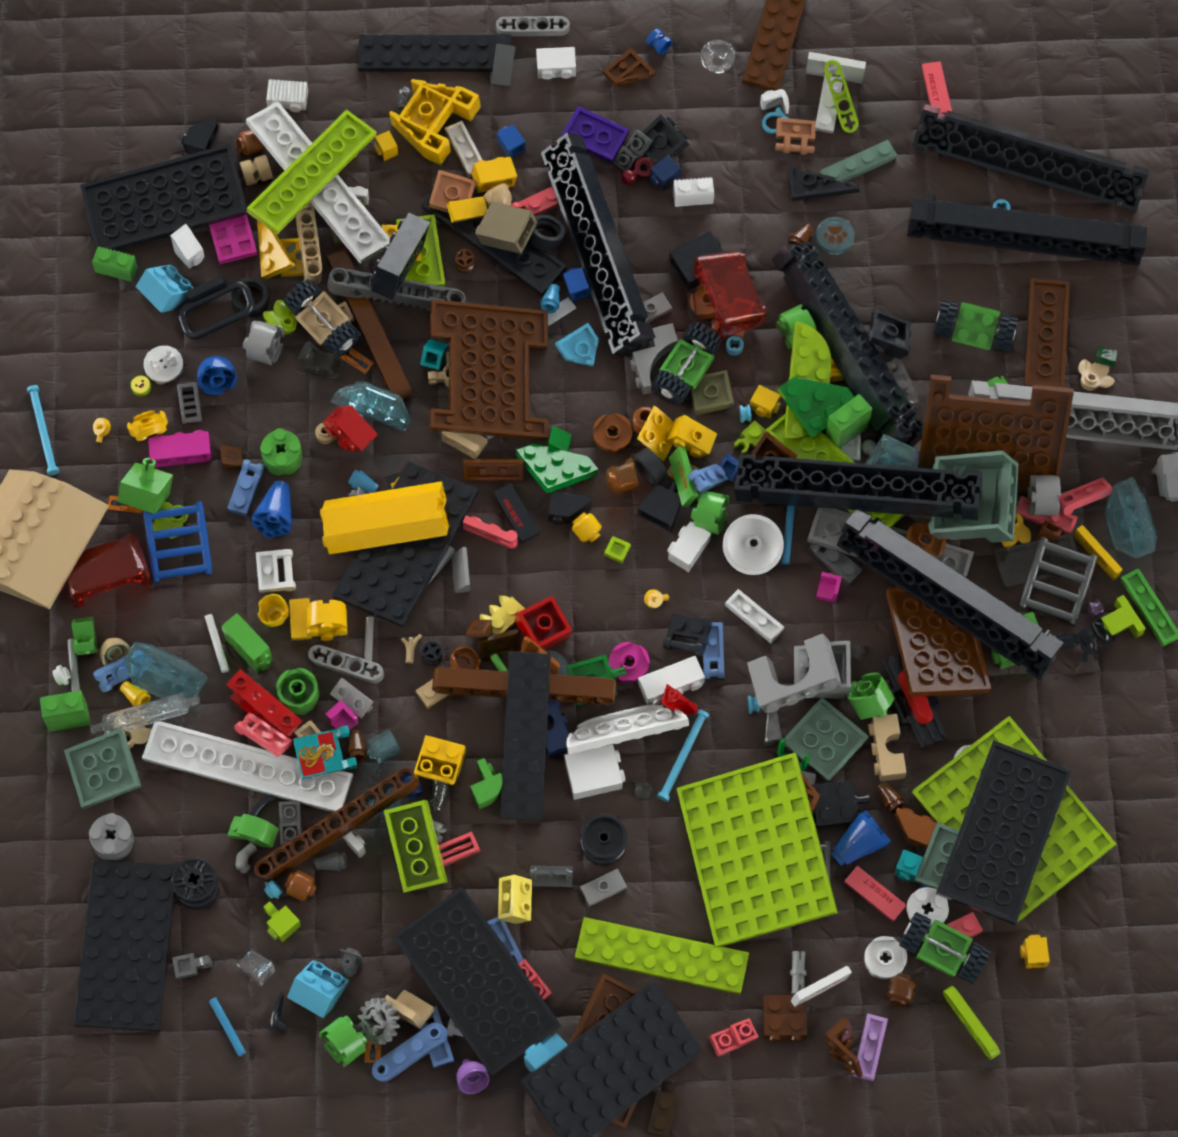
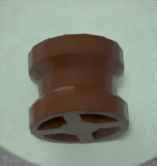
(465, 256)

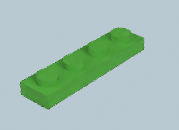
(1150, 607)

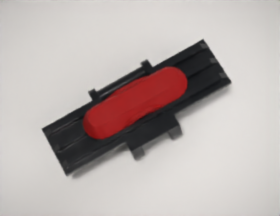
(923, 717)

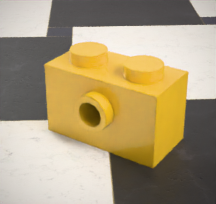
(493, 173)
(692, 435)

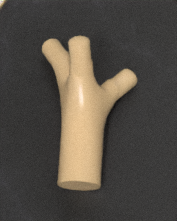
(410, 648)

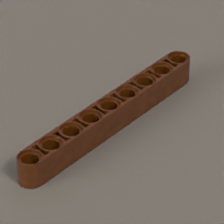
(373, 333)
(495, 684)
(326, 825)

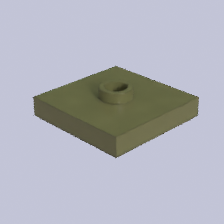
(713, 393)

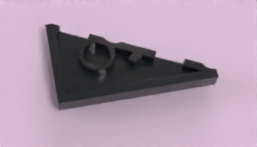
(811, 185)

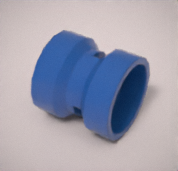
(659, 41)

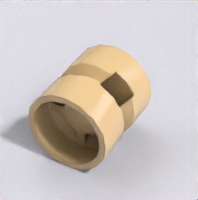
(256, 170)

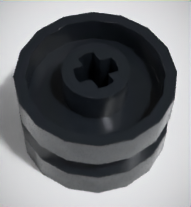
(605, 828)

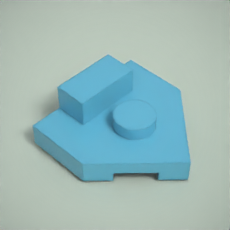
(579, 346)

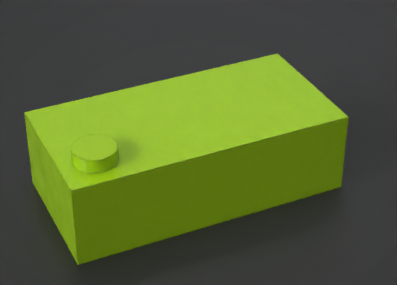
(415, 846)

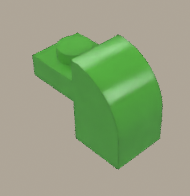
(84, 636)
(489, 790)
(254, 830)

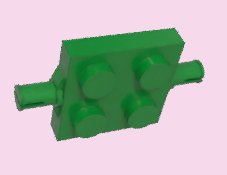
(595, 667)

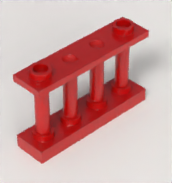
(258, 701)

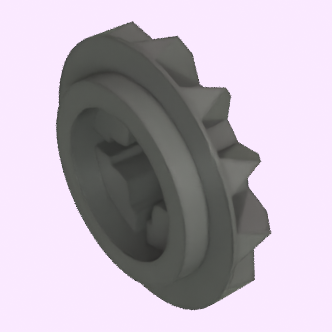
(401, 100)

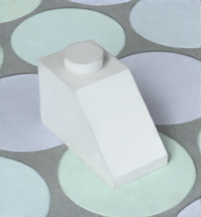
(187, 246)

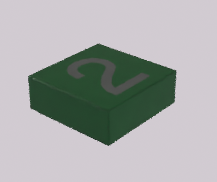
(1105, 356)

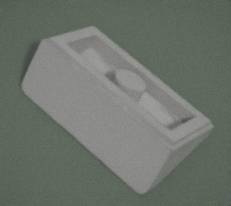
(461, 571)

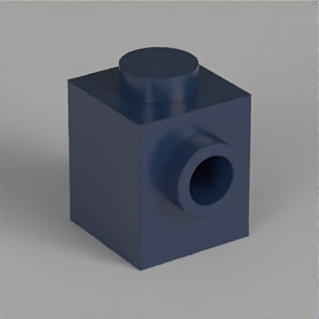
(664, 173)

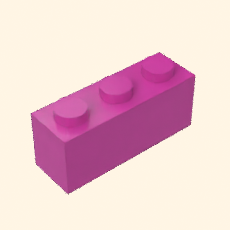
(180, 448)

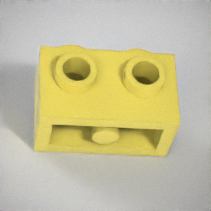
(514, 899)

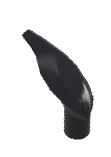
(274, 1021)

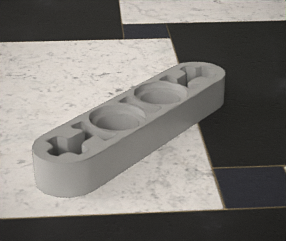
(532, 22)
(347, 661)

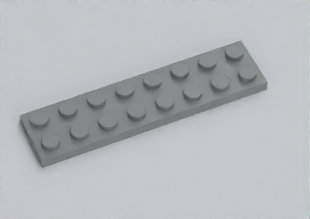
(831, 522)

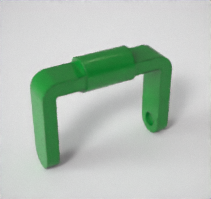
(780, 753)

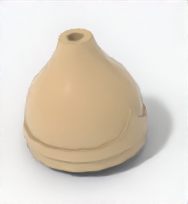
(498, 194)
(113, 649)

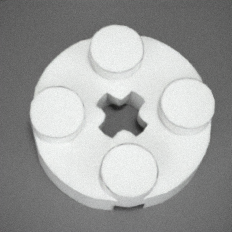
(924, 896)
(877, 967)

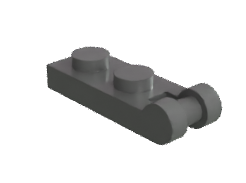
(836, 562)

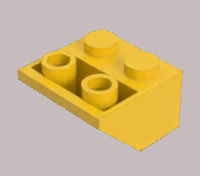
(440, 760)

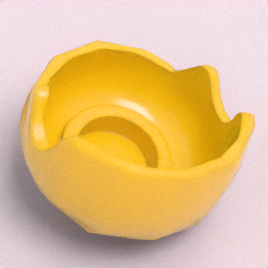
(273, 610)

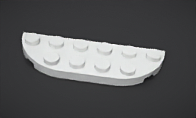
(624, 726)

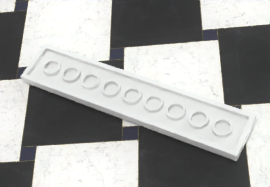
(335, 201)
(244, 766)

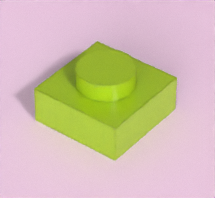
(617, 549)

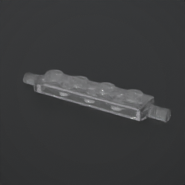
(145, 713)

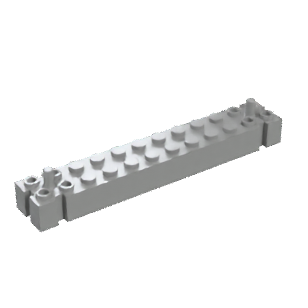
(1104, 416)

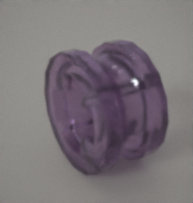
(1095, 608)

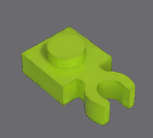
(750, 436)

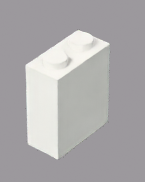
(594, 771)

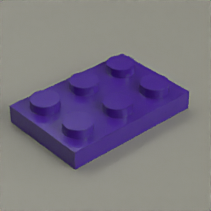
(600, 135)

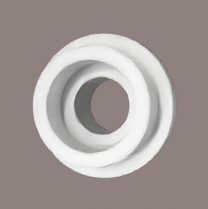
(61, 675)

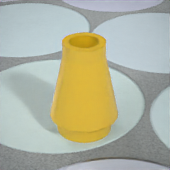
(134, 694)

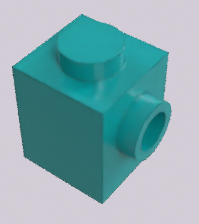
(434, 354)
(908, 866)

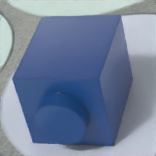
(511, 141)
(576, 284)

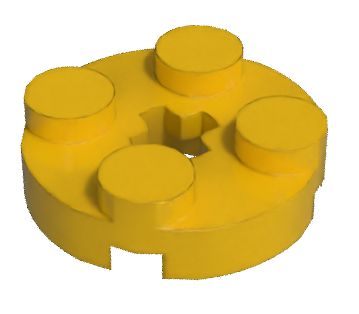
(147, 424)

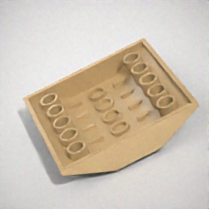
(42, 534)

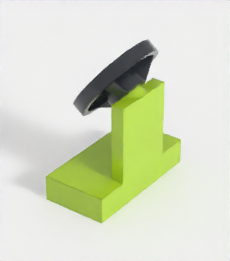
(1117, 621)

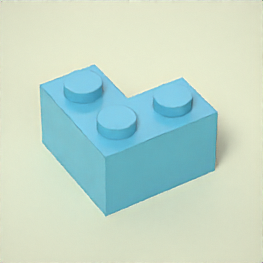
(543, 1051)

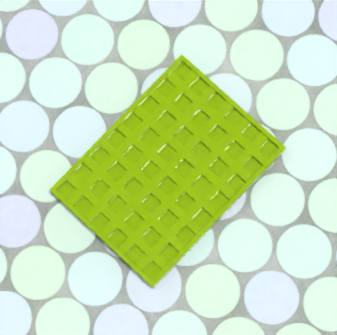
(1075, 835)
(756, 850)

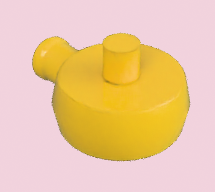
(101, 428)
(654, 598)

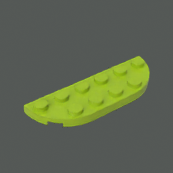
(808, 361)

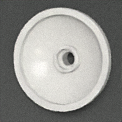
(749, 558)

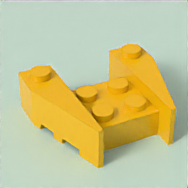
(427, 114)

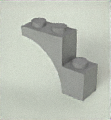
(645, 359)

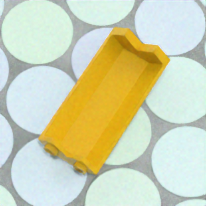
(384, 518)

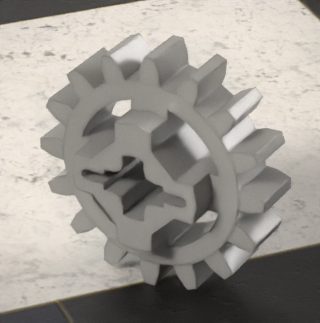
(378, 1021)

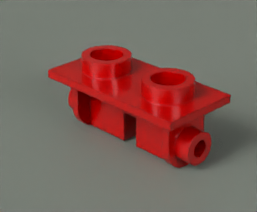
(674, 699)

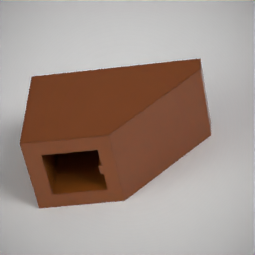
(915, 829)

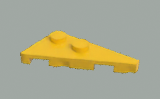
(272, 254)

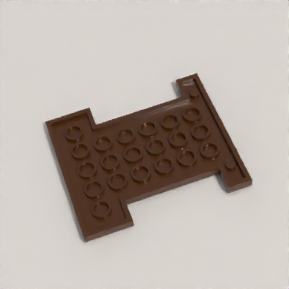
(488, 368)
(1026, 431)

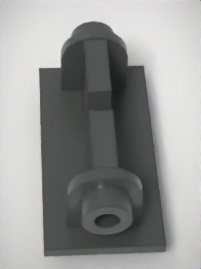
(551, 876)
(350, 961)

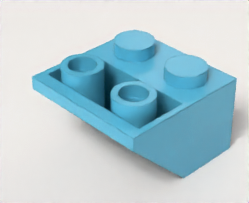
(164, 287)
(317, 988)

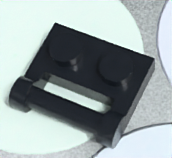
(689, 628)

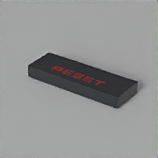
(516, 513)

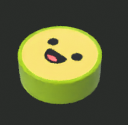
(140, 385)

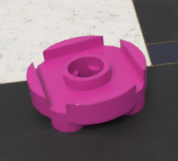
(633, 652)

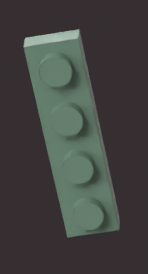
(861, 162)

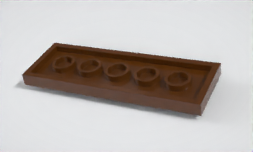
(773, 43)
(1046, 333)

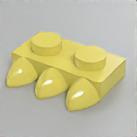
(503, 616)

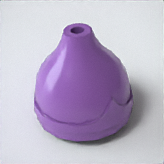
(472, 1077)

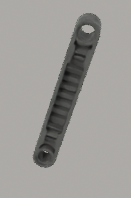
(409, 293)

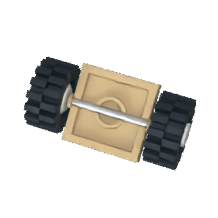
(322, 318)

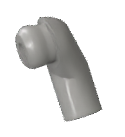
(242, 858)

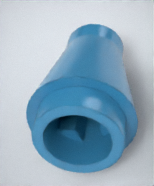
(550, 300)
(361, 480)

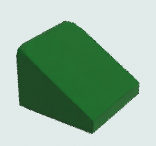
(559, 439)

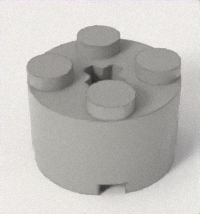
(264, 342)
(1044, 495)
(113, 826)

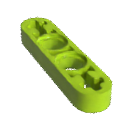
(839, 96)
(971, 1022)

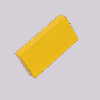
(467, 209)
(298, 618)

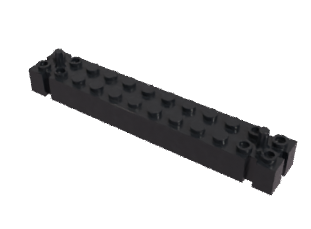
(1030, 157)
(1027, 231)
(597, 245)
(848, 342)
(859, 485)
(949, 593)

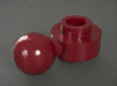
(629, 176)

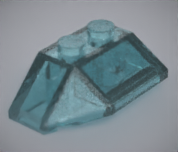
(374, 403)
(1130, 520)
(162, 672)

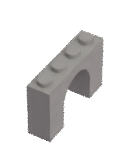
(821, 677)

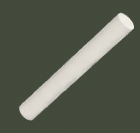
(216, 643)

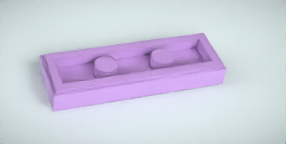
(871, 1045)

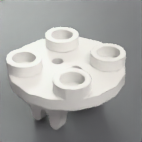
(155, 369)

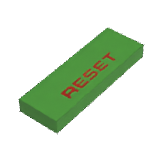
(681, 469)

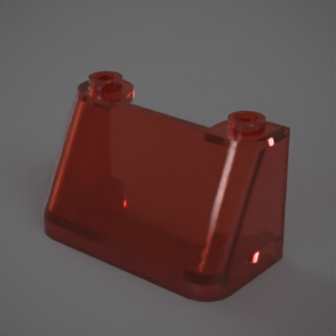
(730, 291)
(108, 568)

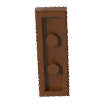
(493, 469)

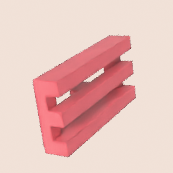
(462, 855)

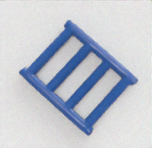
(202, 548)

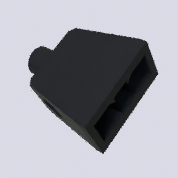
(661, 506)

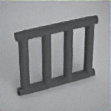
(1083, 579)

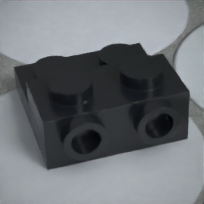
(665, 139)
(890, 333)

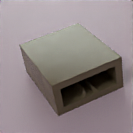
(506, 227)

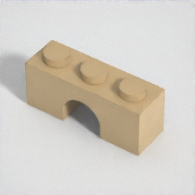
(888, 765)

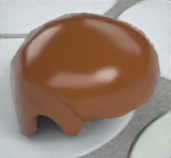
(465, 658)

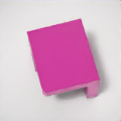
(828, 587)
(341, 716)

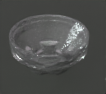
(718, 49)

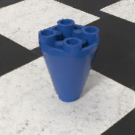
(274, 512)
(860, 840)

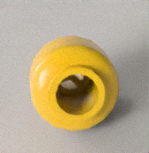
(586, 527)

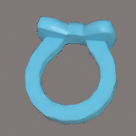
(778, 113)

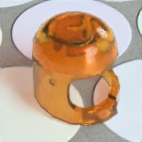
(622, 478)

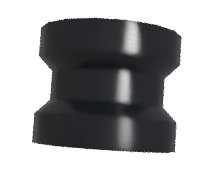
(431, 648)

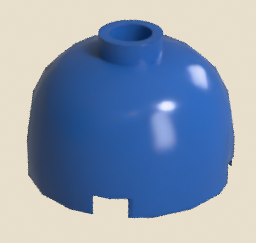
(216, 375)

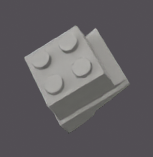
(1167, 475)
(841, 653)

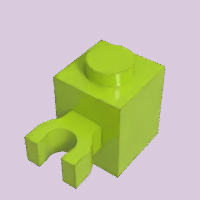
(282, 922)

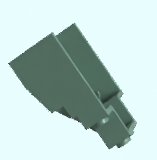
(997, 500)

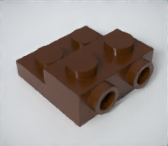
(783, 1020)

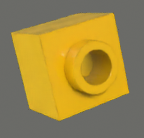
(386, 146)

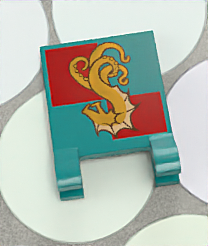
(322, 753)

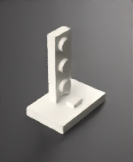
(853, 72)

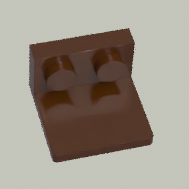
(839, 1040)

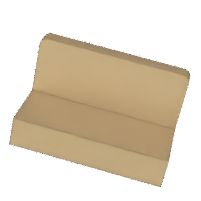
(466, 443)
(411, 1008)

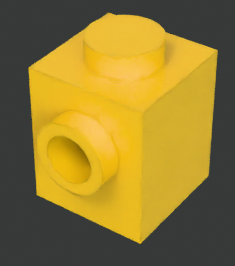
(765, 402)
(1035, 952)

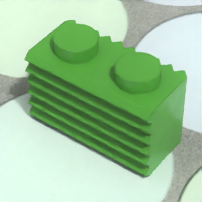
(114, 264)

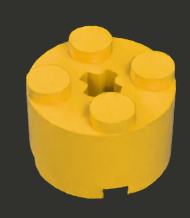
(326, 619)

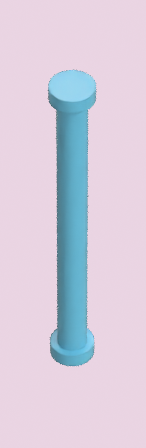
(33, 391)
(664, 794)

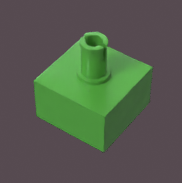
(145, 487)

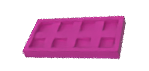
(233, 239)

